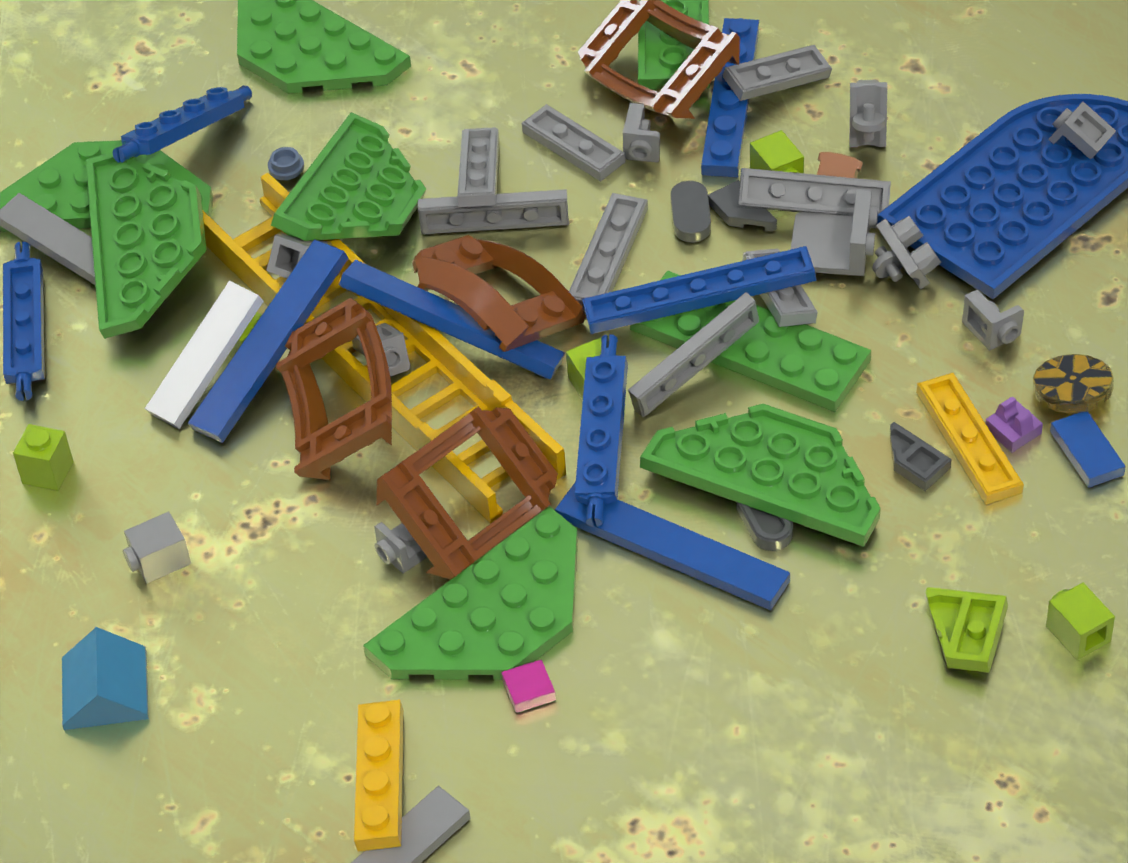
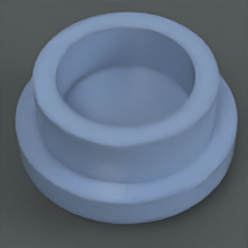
(285, 163)

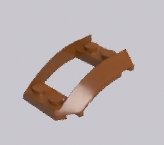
(686, 85)
(453, 270)
(315, 439)
(428, 519)

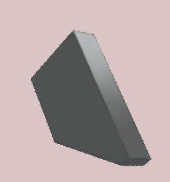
(725, 204)
(916, 458)

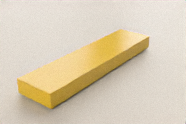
(969, 438)

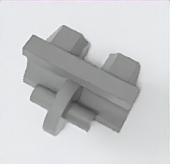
(868, 113)
(915, 263)

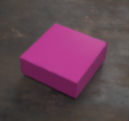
(528, 686)

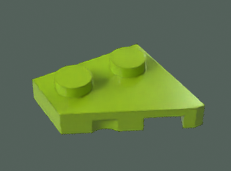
(967, 626)

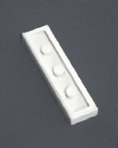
(204, 354)

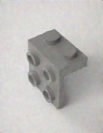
(838, 241)

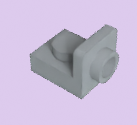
(1083, 129)
(638, 140)
(987, 322)
(394, 348)
(397, 547)

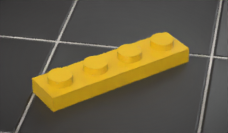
(379, 776)

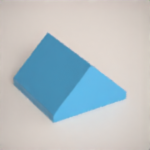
(104, 681)

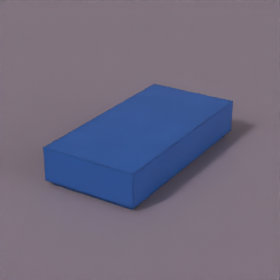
(1087, 449)

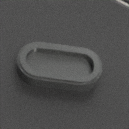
(690, 211)
(765, 529)

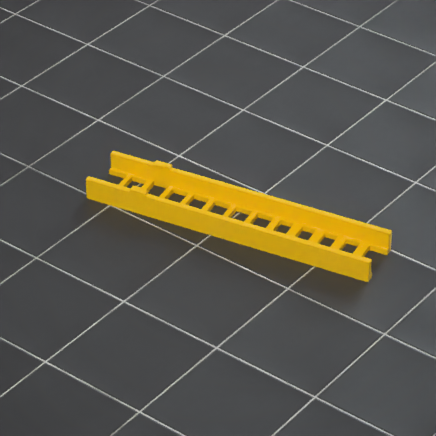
(419, 337)

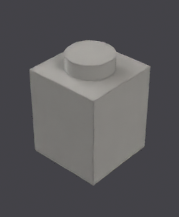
(286, 254)
(156, 548)

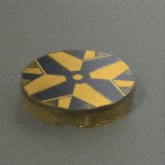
(1073, 383)

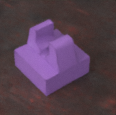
(1013, 425)

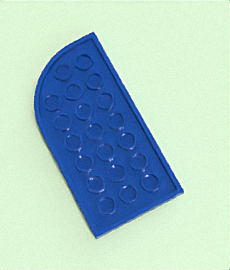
(1015, 192)

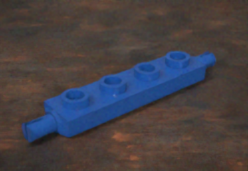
(181, 122)
(23, 321)
(601, 430)

